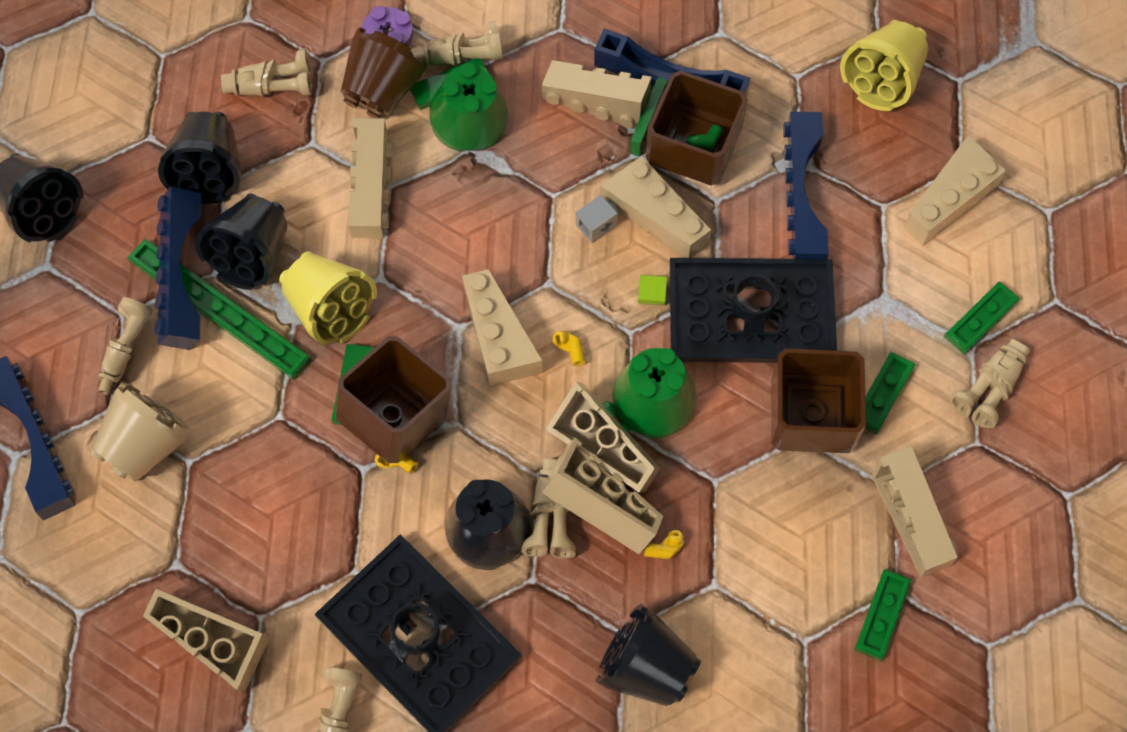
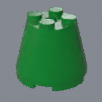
(468, 109)
(654, 394)

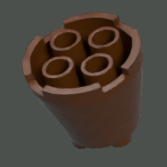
(379, 72)

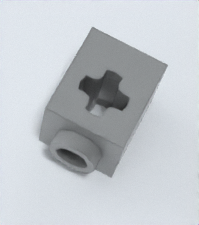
(597, 218)

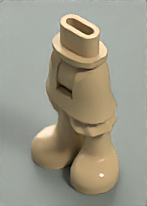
(454, 48)
(259, 78)
(119, 350)
(1000, 374)
(542, 508)
(345, 687)

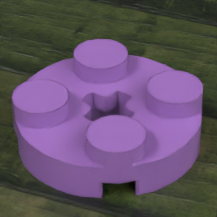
(391, 18)

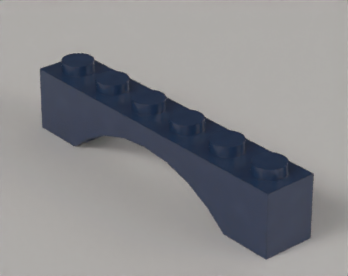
(621, 54)
(808, 233)
(177, 318)
(45, 482)

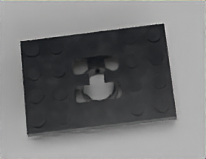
(799, 302)
(382, 599)

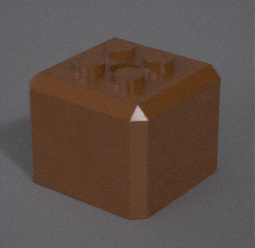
(688, 109)
(394, 381)
(824, 381)

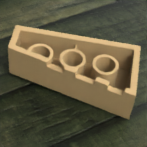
(597, 92)
(369, 178)
(956, 189)
(656, 207)
(500, 336)
(601, 434)
(601, 499)
(914, 511)
(215, 640)

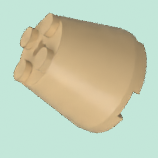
(137, 433)

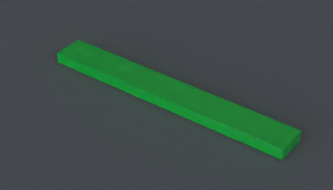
(228, 315)

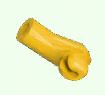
(571, 345)
(406, 463)
(667, 547)

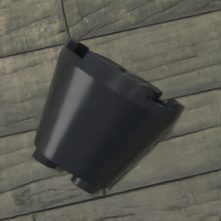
(202, 157)
(38, 198)
(244, 242)
(483, 537)
(648, 660)

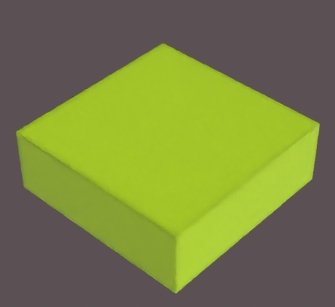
(652, 290)

